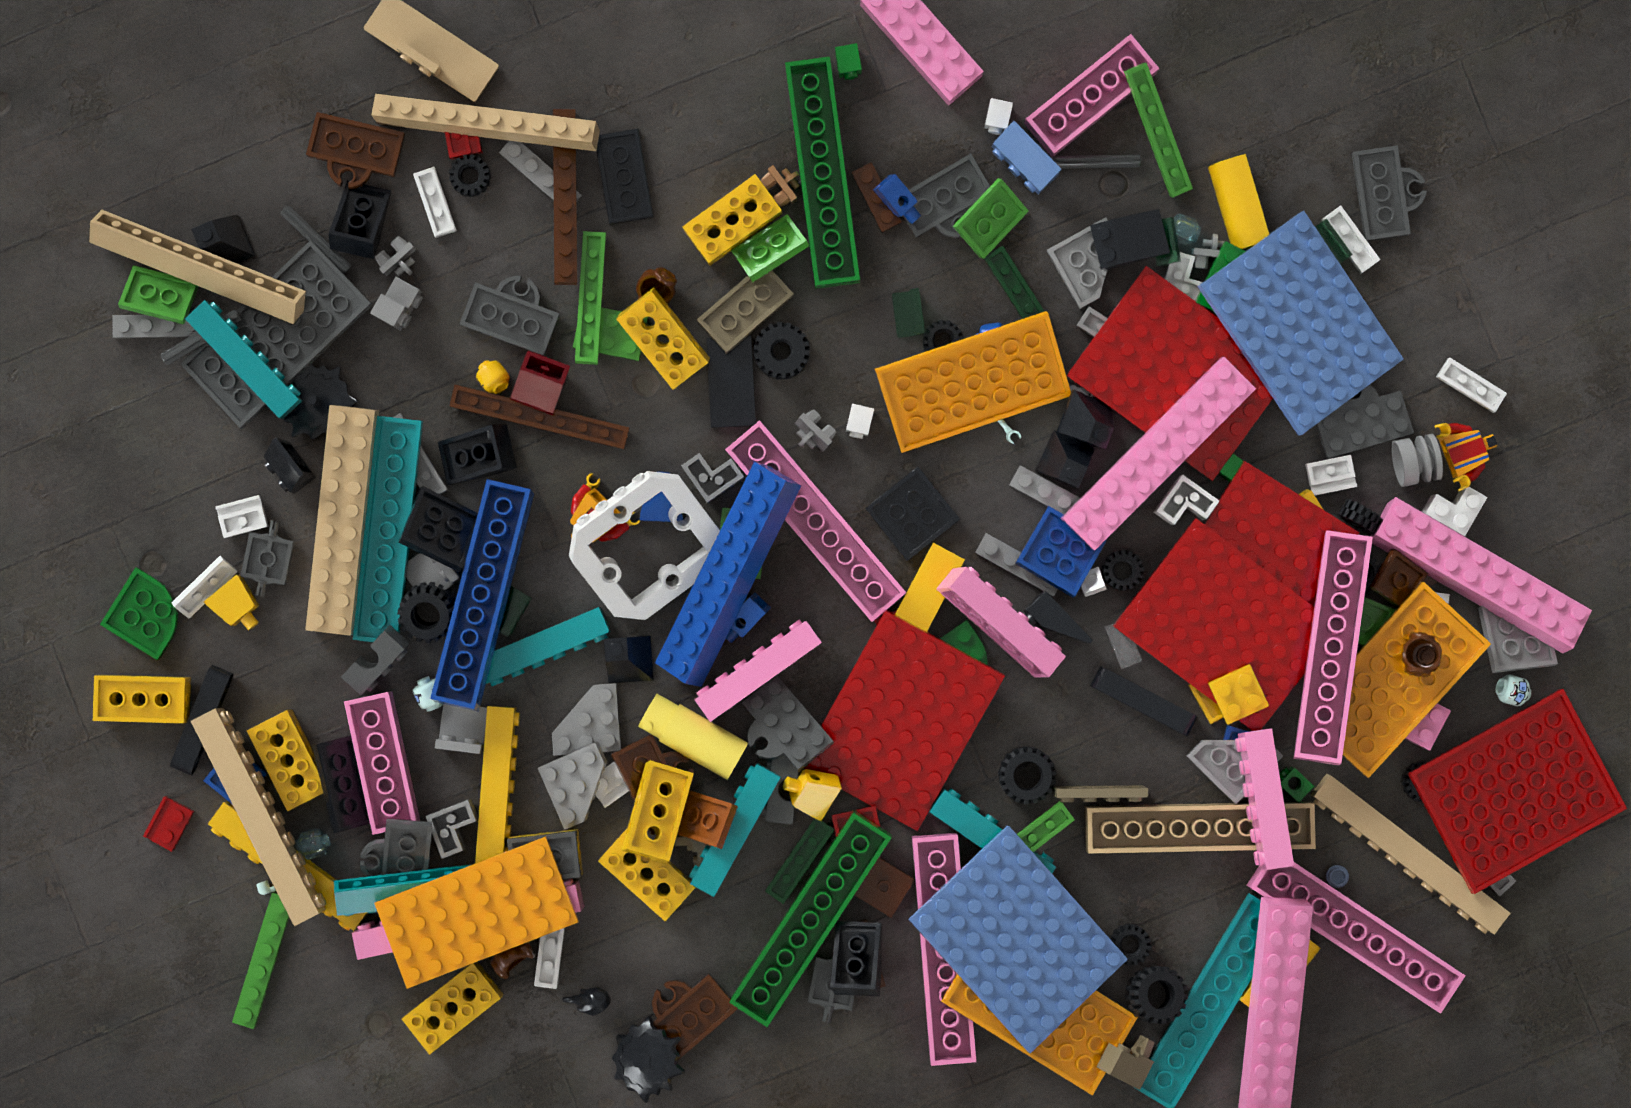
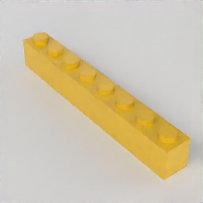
(496, 781)
(228, 824)

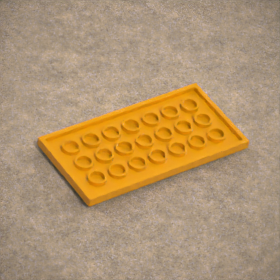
(973, 382)
(1388, 700)
(476, 912)
(1072, 1047)

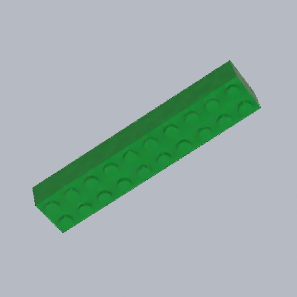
(822, 172)
(810, 918)

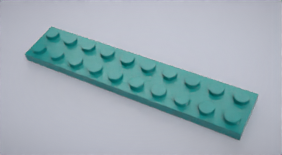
(388, 508)
(1206, 1010)

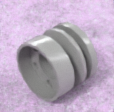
(1417, 461)

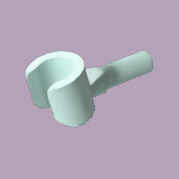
(1008, 430)
(264, 888)

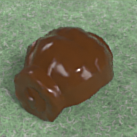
(661, 279)
(1421, 654)
(508, 959)

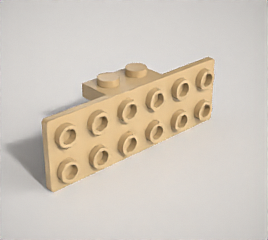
(431, 48)

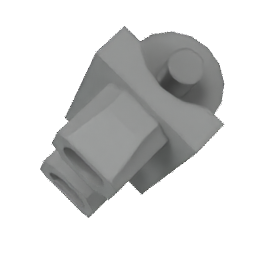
(1202, 255)
(389, 264)
(811, 433)

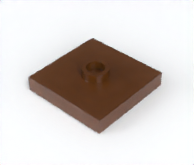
(1397, 578)
(884, 887)

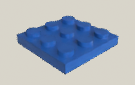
(1058, 554)

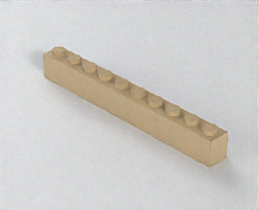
(486, 122)
(197, 266)
(1409, 853)

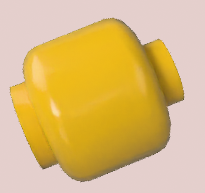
(492, 376)

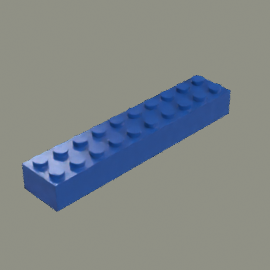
(727, 574)
(482, 595)

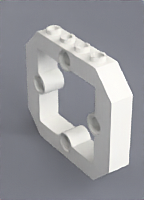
(603, 518)

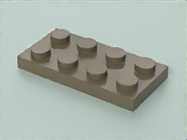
(744, 309)
(1109, 793)

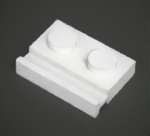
(1331, 475)
(242, 516)
(611, 785)

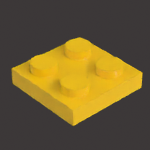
(1238, 694)

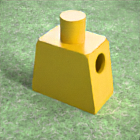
(234, 603)
(813, 792)

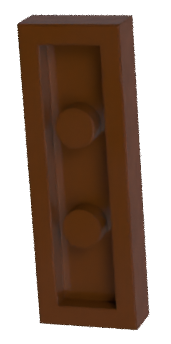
(867, 180)

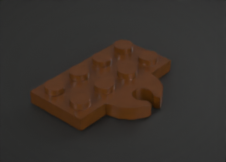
(354, 148)
(632, 761)
(692, 1011)

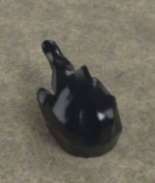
(591, 1000)

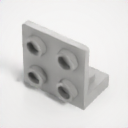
(427, 570)
(462, 729)

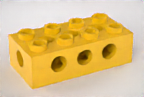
(732, 205)
(657, 352)
(131, 710)
(274, 758)
(643, 817)
(645, 888)
(451, 1022)

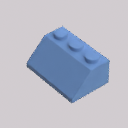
(1025, 158)

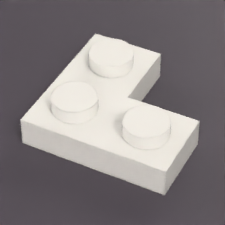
(1179, 274)

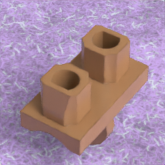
(786, 195)

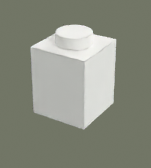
(998, 116)
(859, 421)

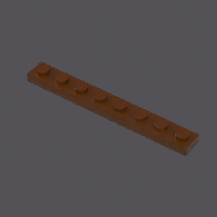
(565, 210)
(560, 422)

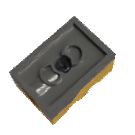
(564, 846)

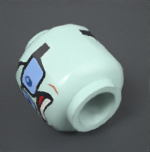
(1513, 690)
(423, 692)

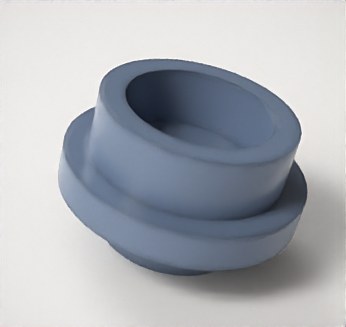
(1337, 876)

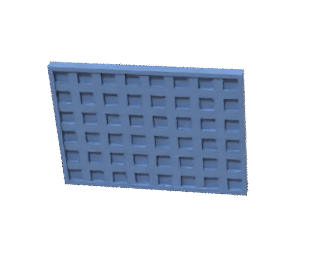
(1300, 323)
(1018, 939)

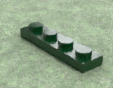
(1013, 283)
(799, 860)

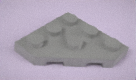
(1079, 266)
(1512, 647)
(590, 721)
(1221, 765)
(574, 782)

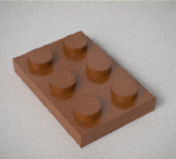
(706, 819)

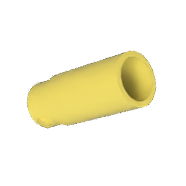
(693, 736)

